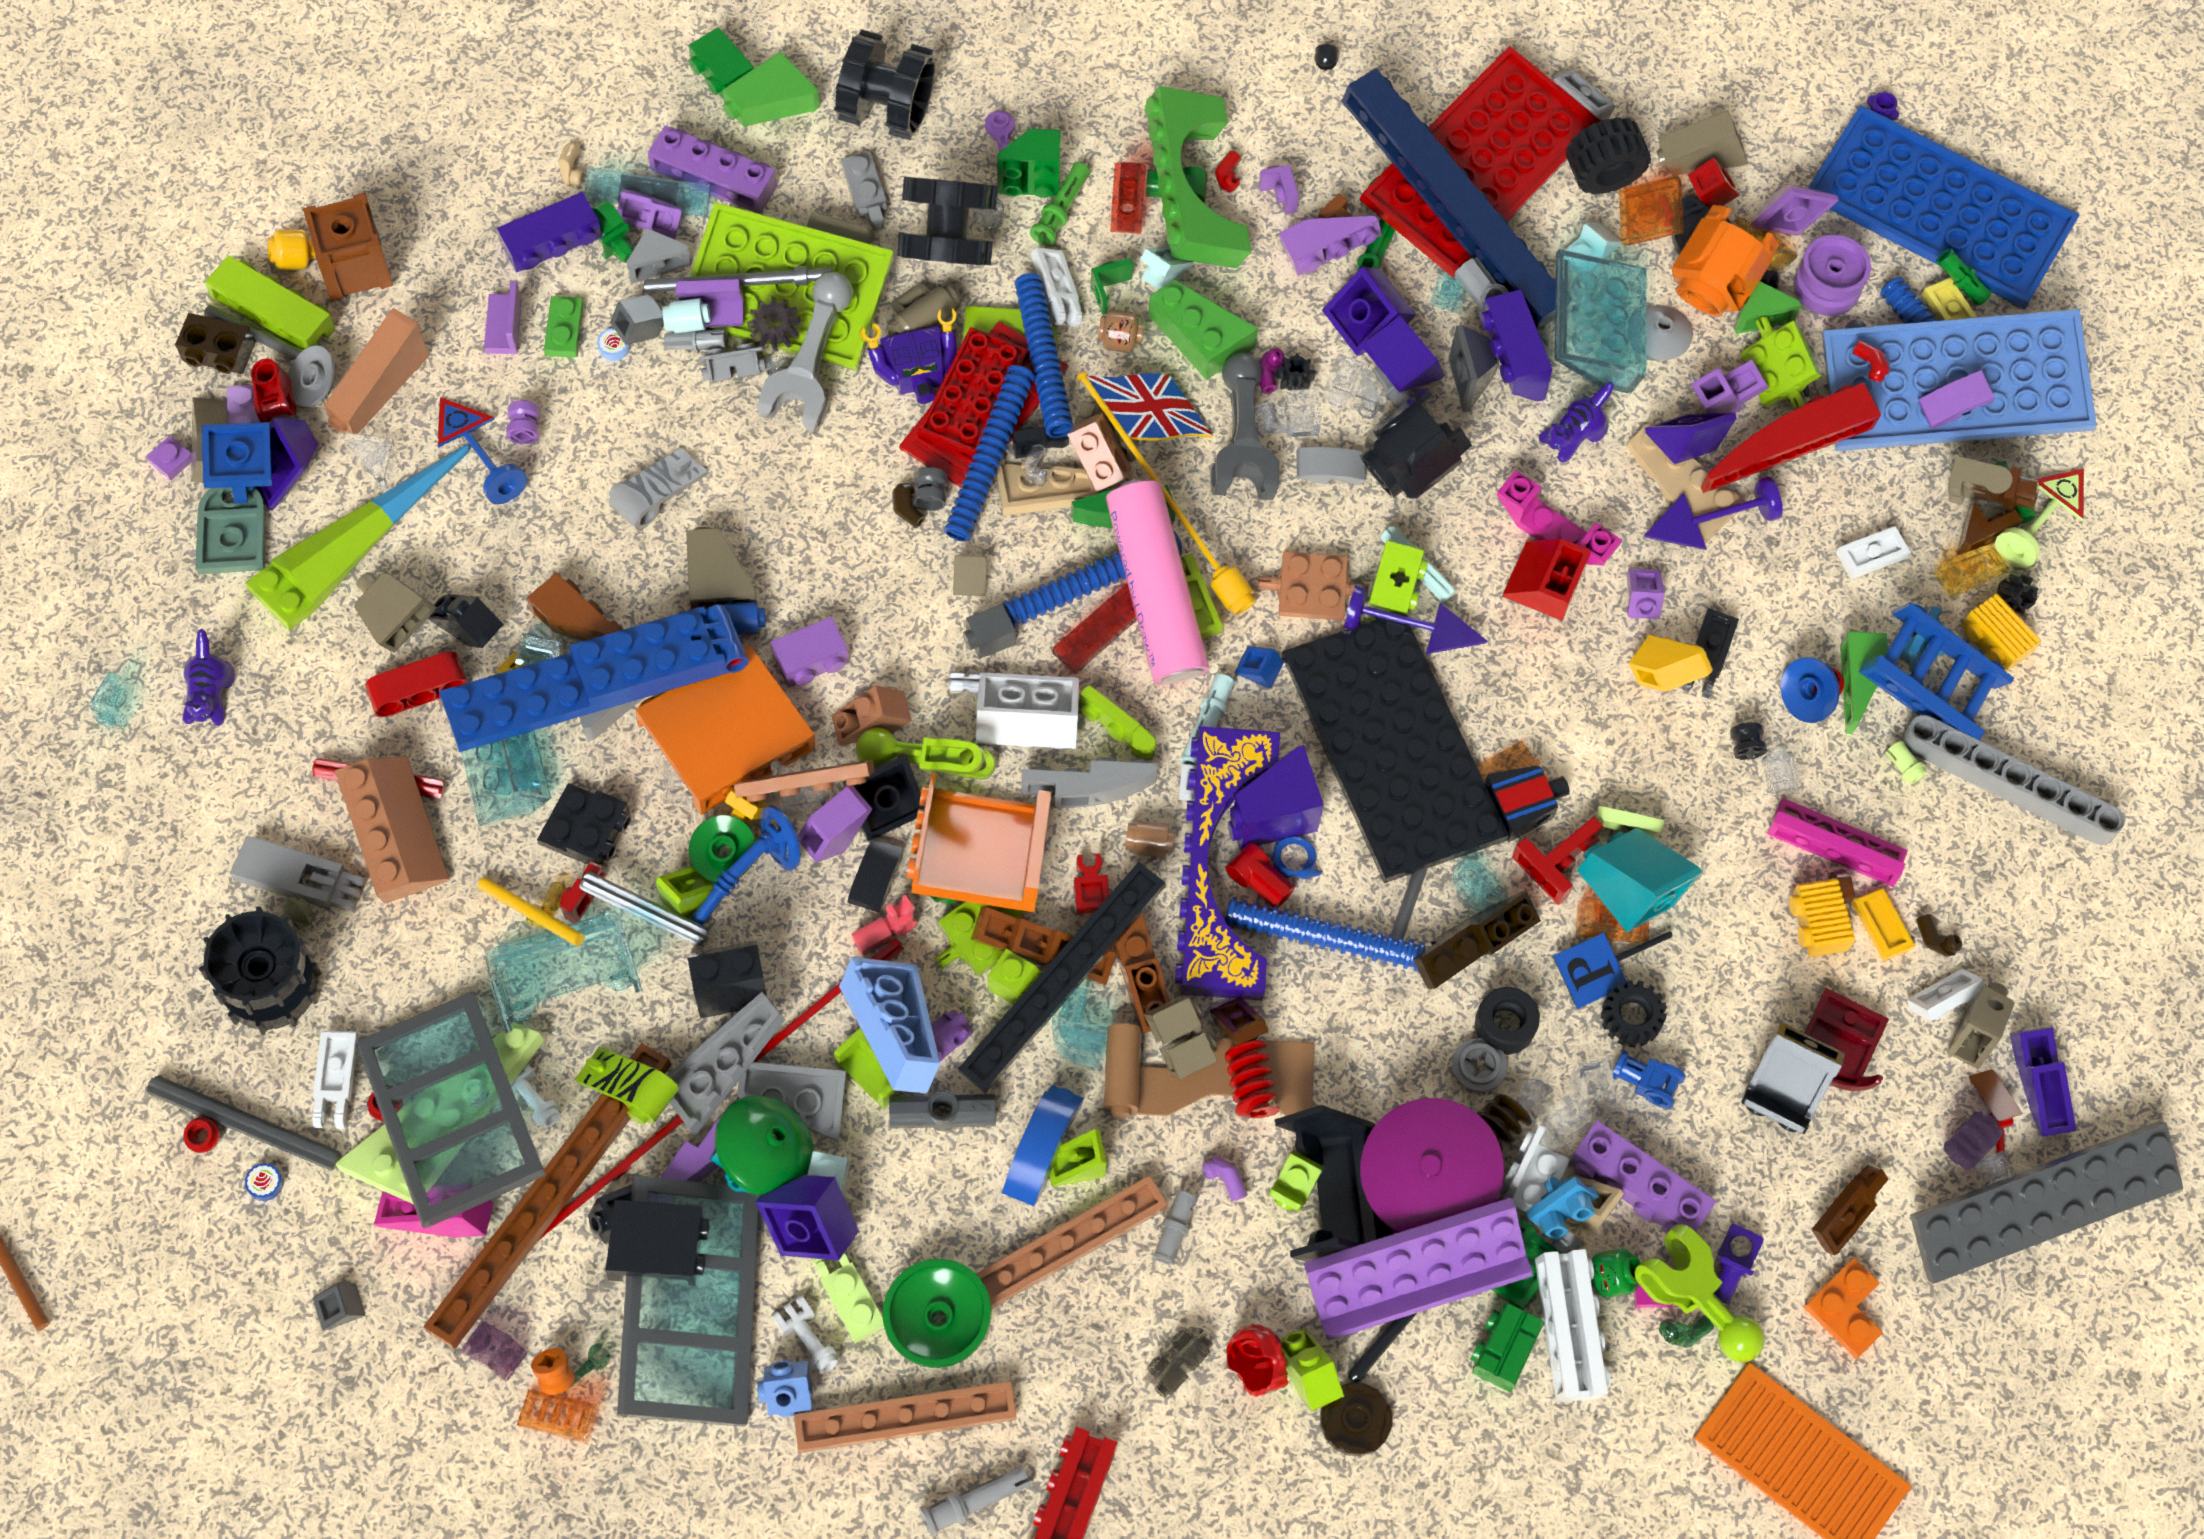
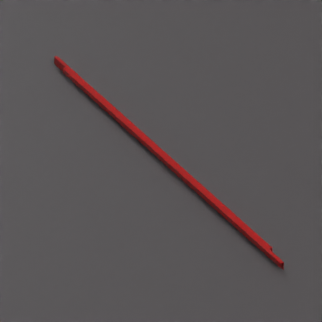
(885, 954)

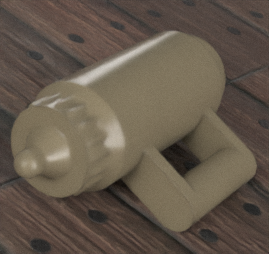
(924, 311)

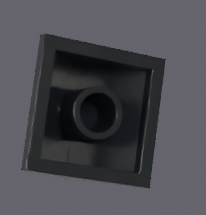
(891, 795)

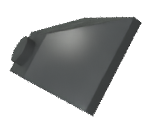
(1471, 365)

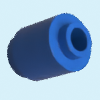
(747, 617)

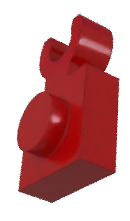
(1090, 889)
(576, 901)

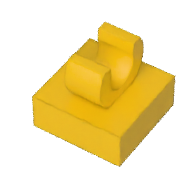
(745, 810)

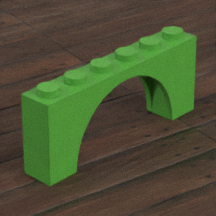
(1192, 227)

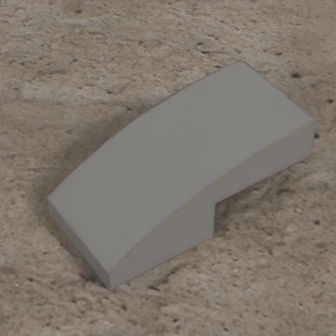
(1329, 463)

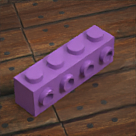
(702, 162)
(1646, 1183)

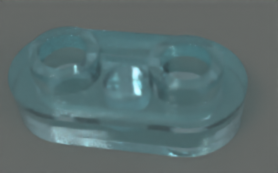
(1479, 888)

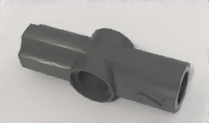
(917, 1111)

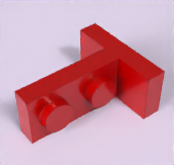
(1549, 869)

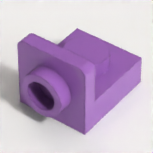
(1282, 181)
(1645, 593)

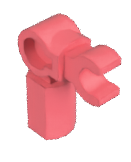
(898, 921)

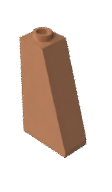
(377, 373)

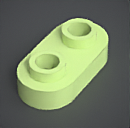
(1615, 818)

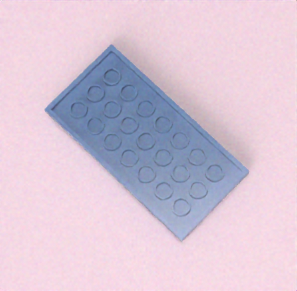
(2029, 360)

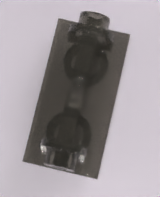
(1185, 1349)

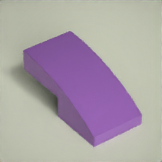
(649, 212)
(1956, 398)

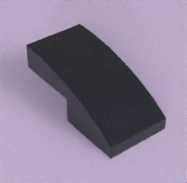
(875, 875)

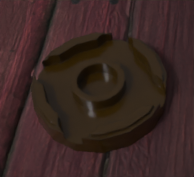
(1354, 1431)

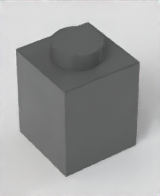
(637, 319)
(989, 631)

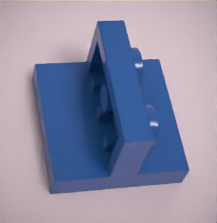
(237, 457)

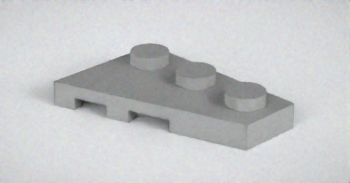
(810, 1092)

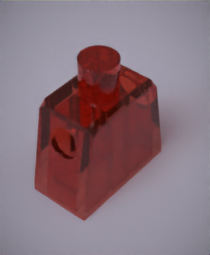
(1128, 189)

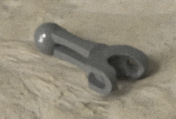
(1245, 454)

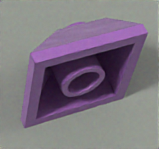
(1793, 209)

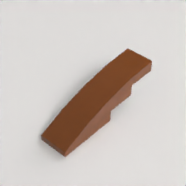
(1030, 940)

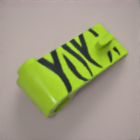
(633, 1083)

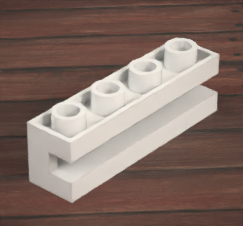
(1572, 1326)

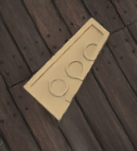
(1683, 478)

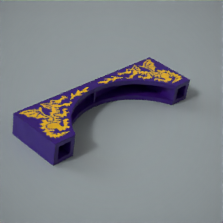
(1213, 956)

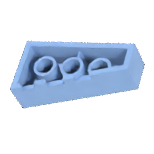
(894, 1019)

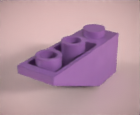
(1324, 239)

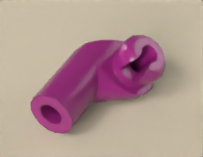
(1270, 362)

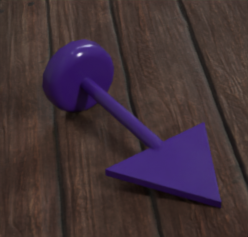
(1681, 526)
(1447, 631)

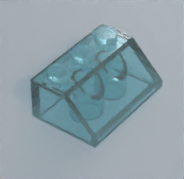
(506, 778)

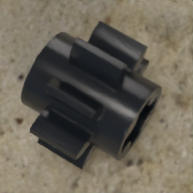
(1295, 373)
(2018, 592)

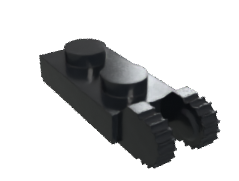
(1715, 639)

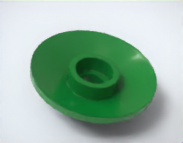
(711, 837)

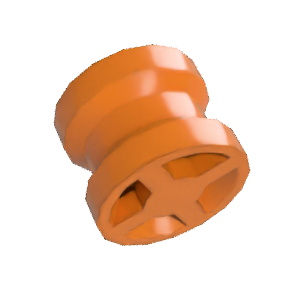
(553, 1371)

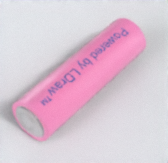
(1157, 582)

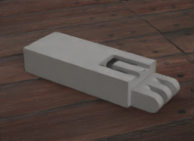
(281, 869)

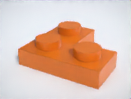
(1838, 1312)

